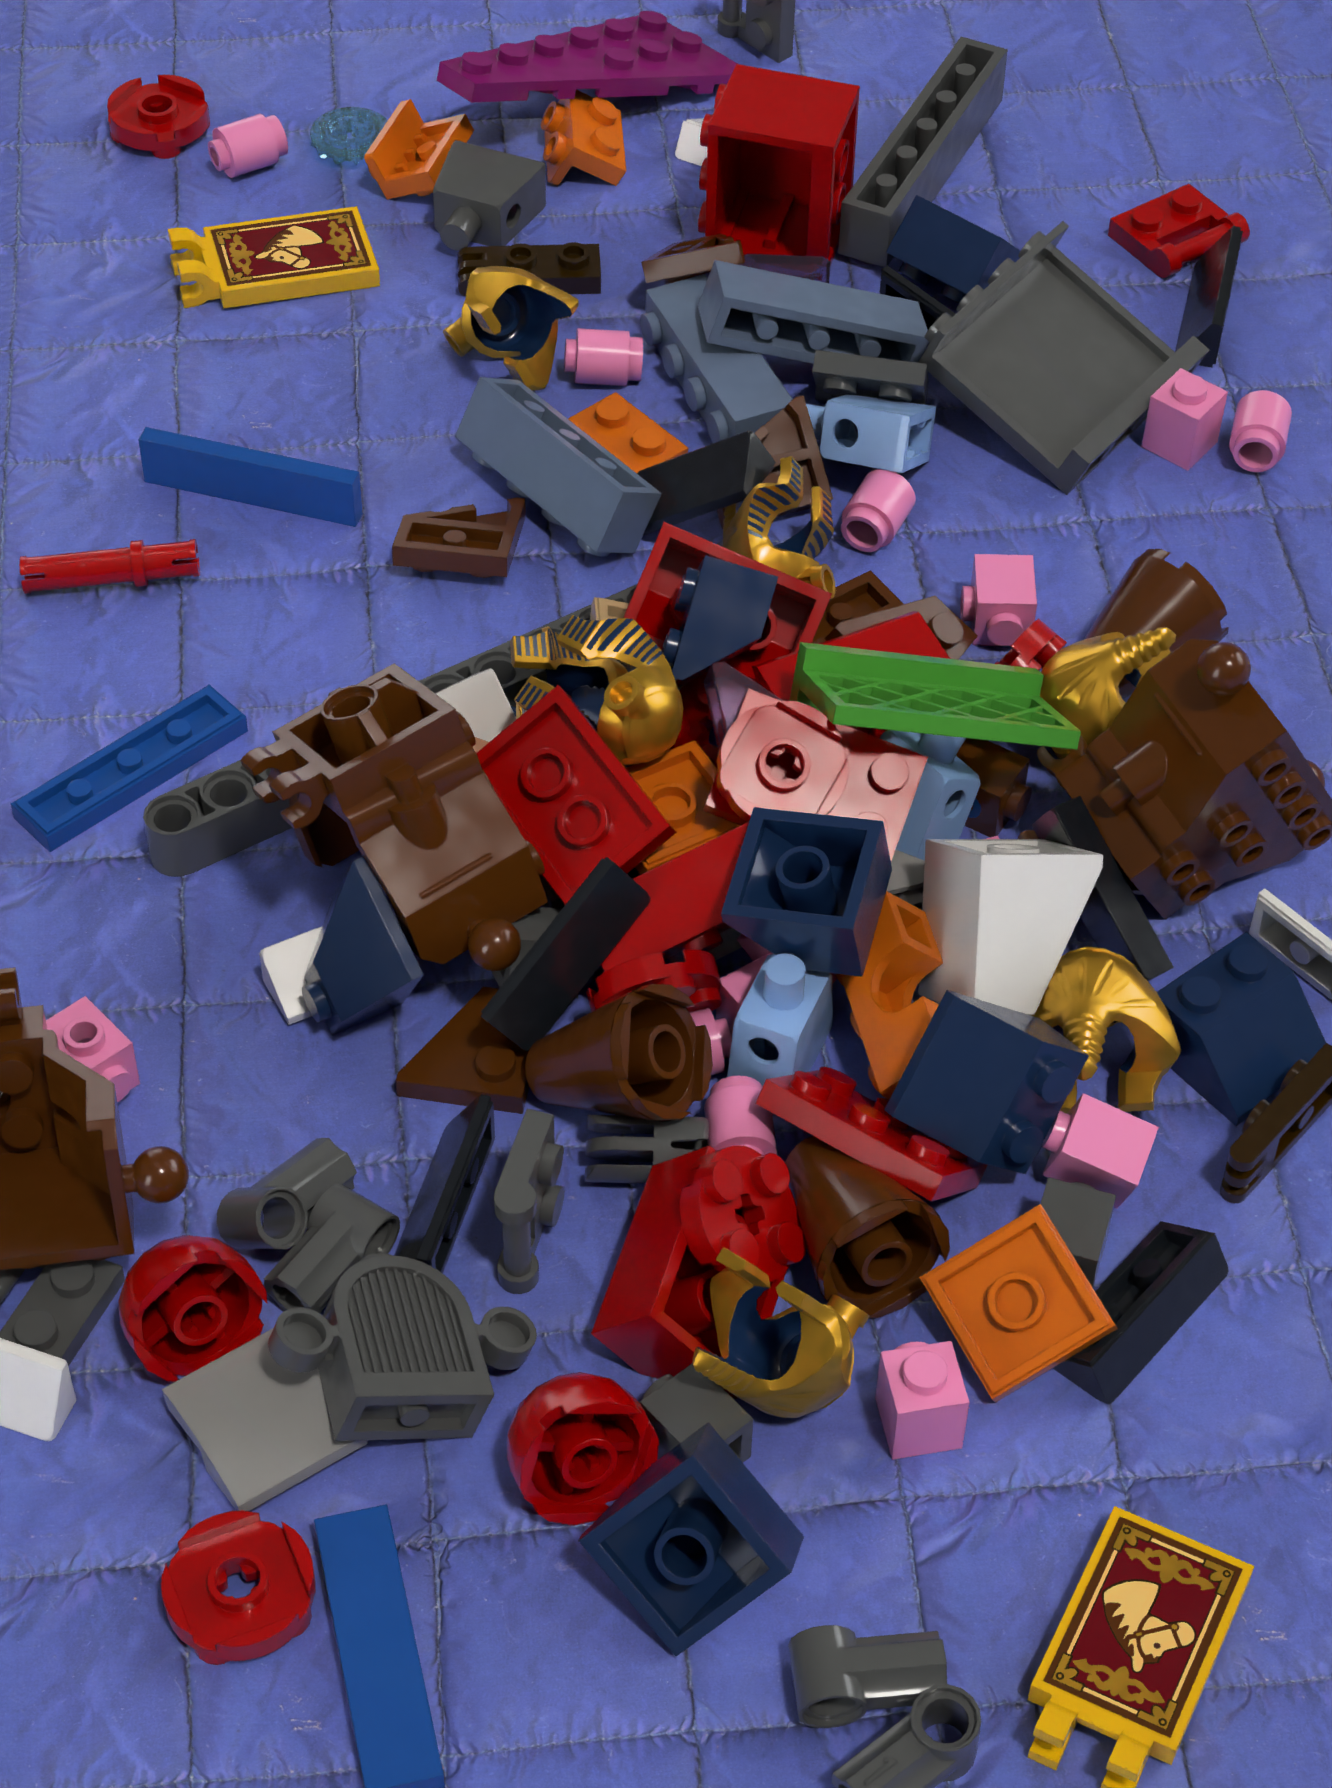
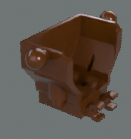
(1196, 780)
(399, 781)
(64, 1150)

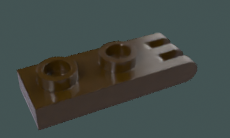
(568, 266)
(1278, 1125)

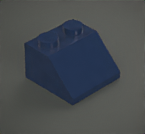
(947, 249)
(810, 887)
(1240, 1026)
(987, 1081)
(693, 1540)

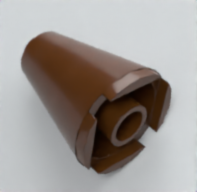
(1162, 596)
(626, 1058)
(863, 1229)

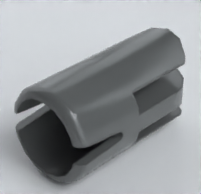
(669, 1141)

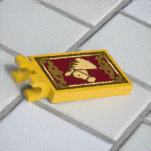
(274, 258)
(1136, 1645)

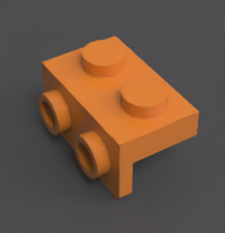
(583, 135)
(412, 153)

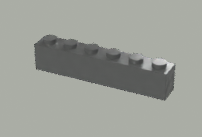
(922, 148)

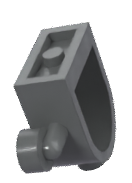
(401, 1351)

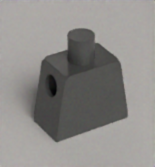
(486, 196)

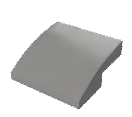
(256, 1423)

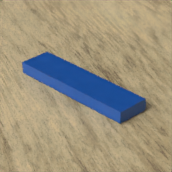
(251, 476)
(129, 768)
(378, 1651)

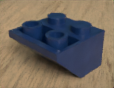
(721, 618)

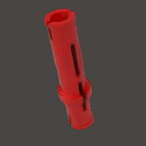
(110, 566)

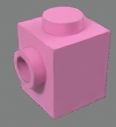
(1184, 419)
(1000, 598)
(96, 1043)
(1099, 1147)
(921, 1399)

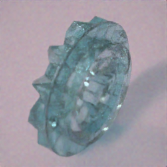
(330, 132)

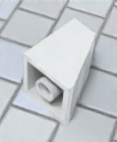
(1002, 915)

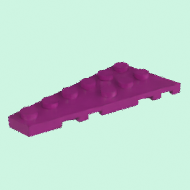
(615, 58)

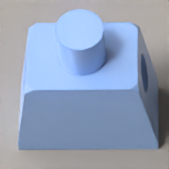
(889, 434)
(943, 793)
(785, 1010)

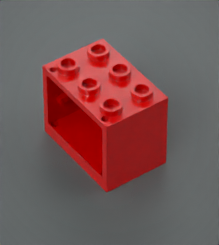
(778, 161)

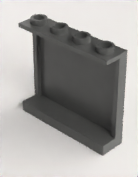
(1052, 361)

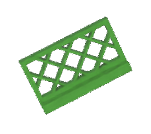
(929, 696)

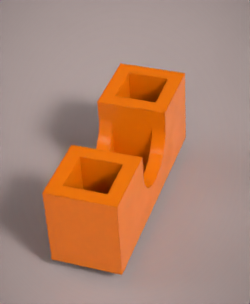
(882, 998)

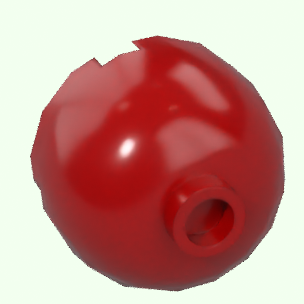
(189, 1304)
(578, 1446)

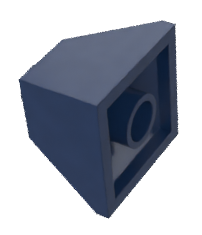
(360, 956)

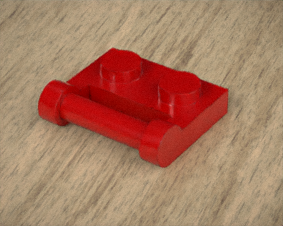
(1173, 229)

